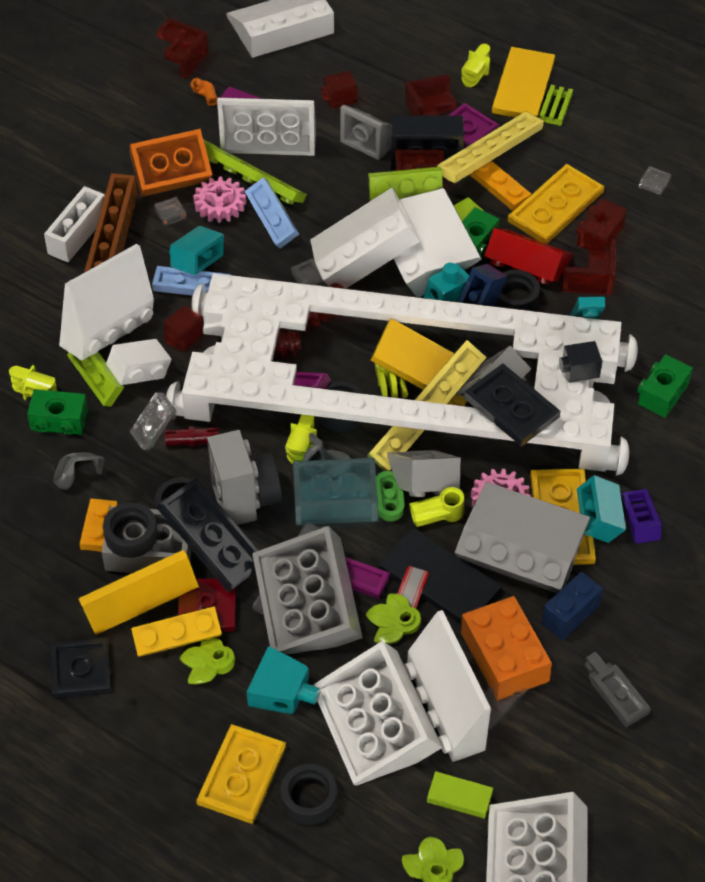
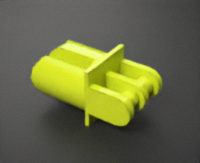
(476, 66)
(387, 378)
(27, 380)
(298, 440)

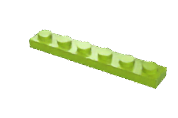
(252, 174)

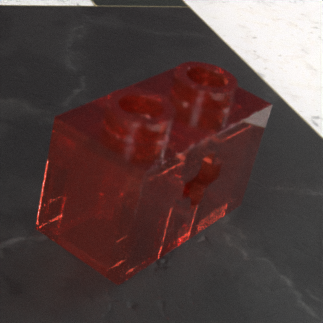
(601, 225)

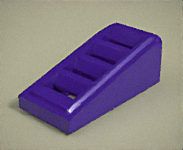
(641, 517)

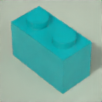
(196, 250)
(603, 504)

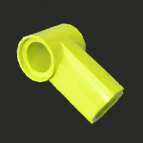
(437, 507)

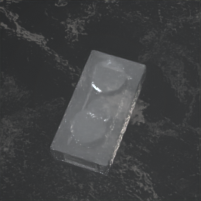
(153, 421)

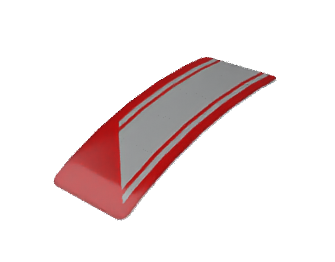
(413, 585)

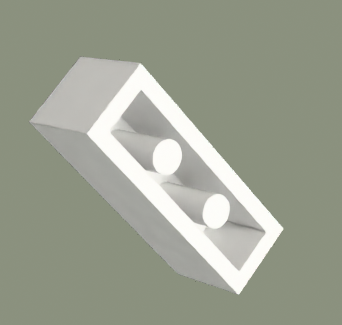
(74, 224)

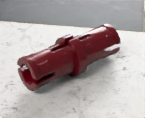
(190, 436)

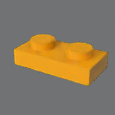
(92, 534)

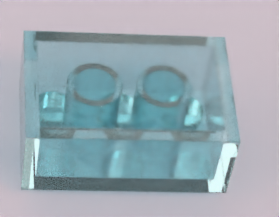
(335, 491)

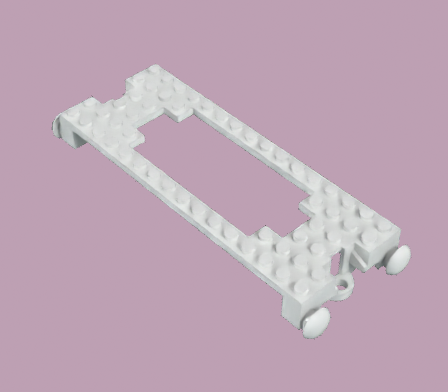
(253, 310)

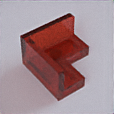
(187, 45)
(429, 96)
(418, 159)
(596, 278)

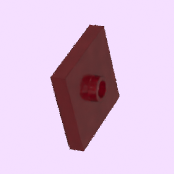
(207, 595)

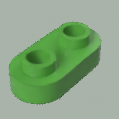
(389, 498)

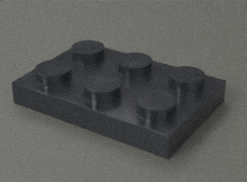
(512, 404)

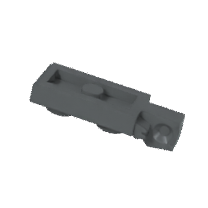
(616, 690)

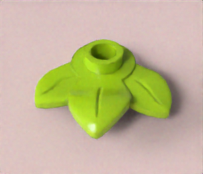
(390, 616)
(208, 660)
(433, 860)

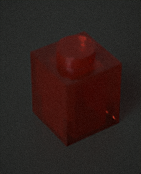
(339, 89)
(183, 328)

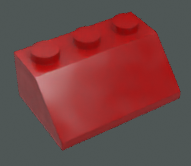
(527, 255)

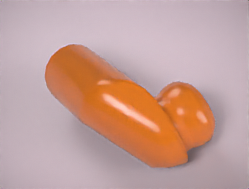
(205, 89)

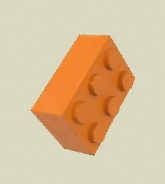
(170, 162)
(505, 647)

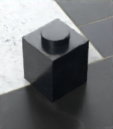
(581, 361)

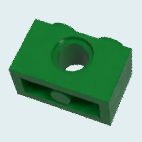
(480, 228)
(664, 385)
(57, 412)

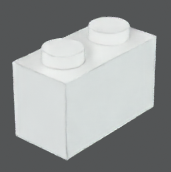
(138, 361)

